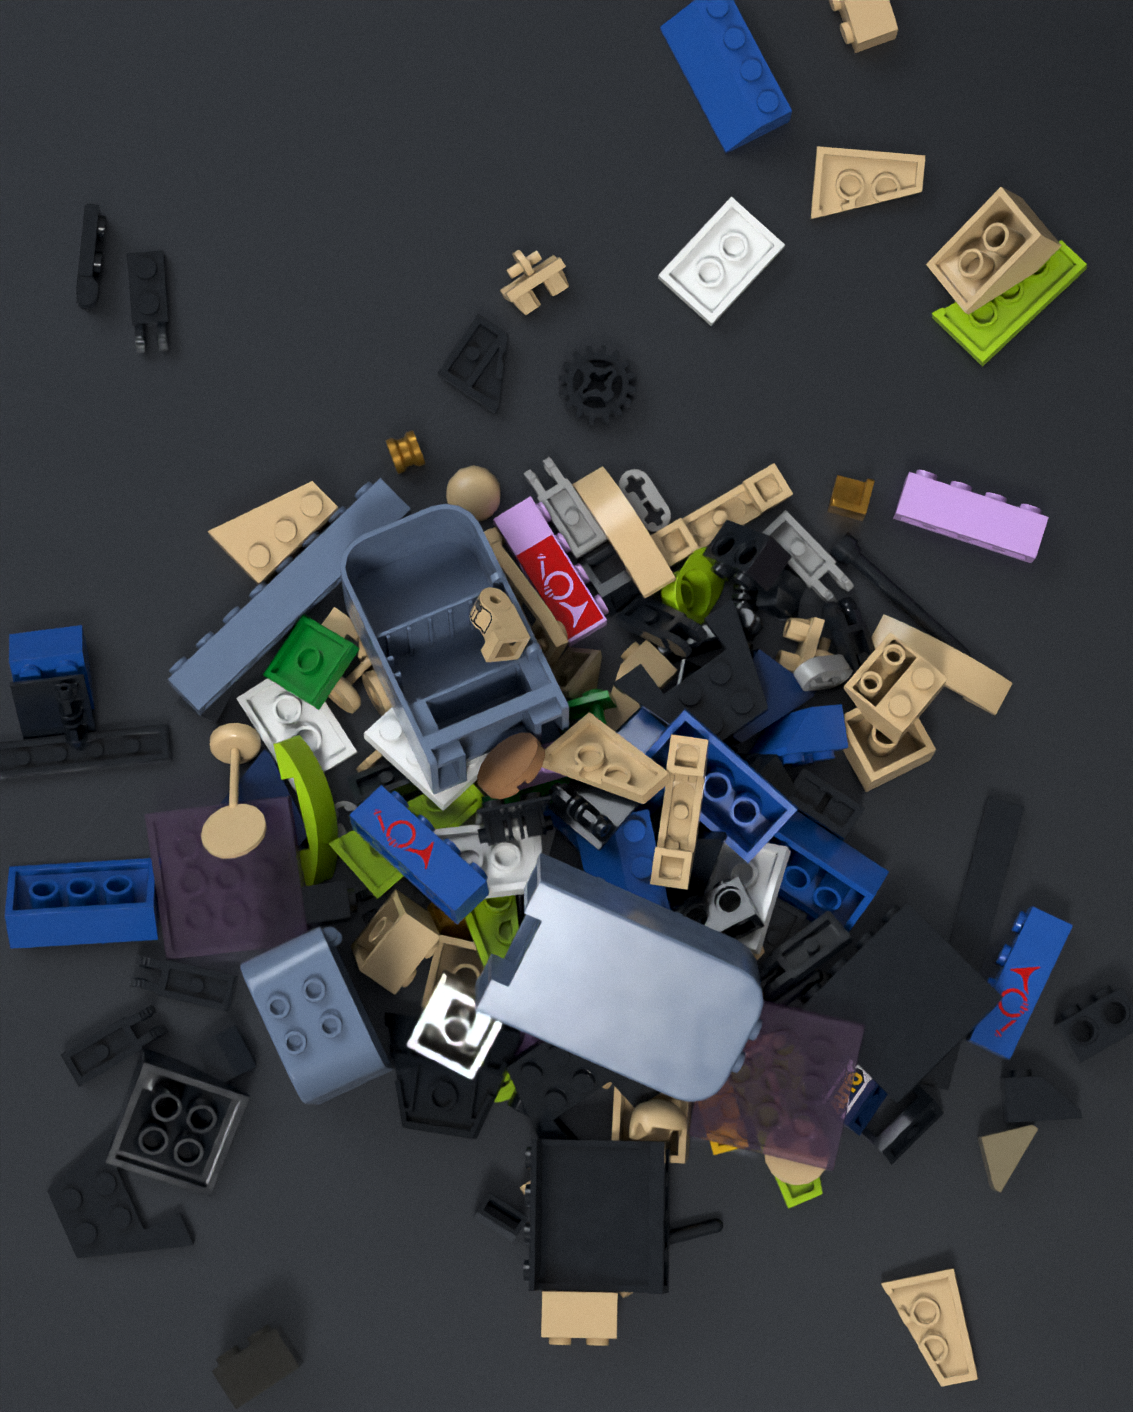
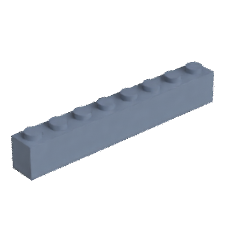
(282, 602)

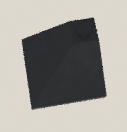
(176, 1123)

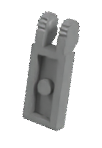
(567, 511)
(808, 557)

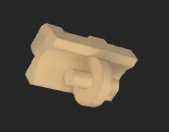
(548, 272)
(807, 634)

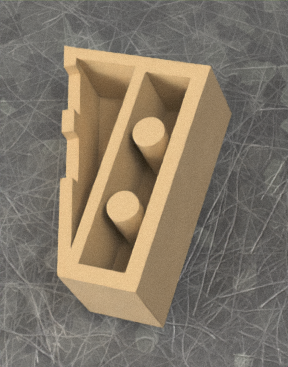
(866, 22)
(274, 530)

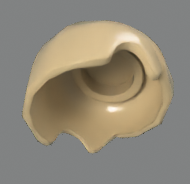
(475, 491)
(656, 1121)

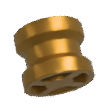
(405, 452)

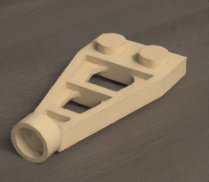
(547, 631)

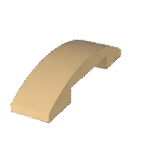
(739, 505)
(625, 531)
(965, 675)
(680, 812)

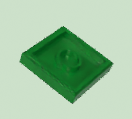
(311, 661)

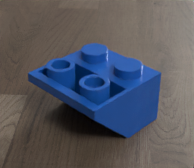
(50, 655)
(805, 736)

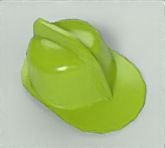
(694, 589)

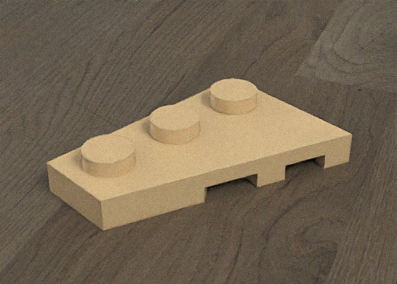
(862, 178)
(605, 760)
(936, 1319)

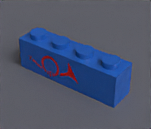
(420, 854)
(1020, 979)

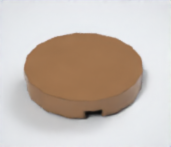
(510, 765)

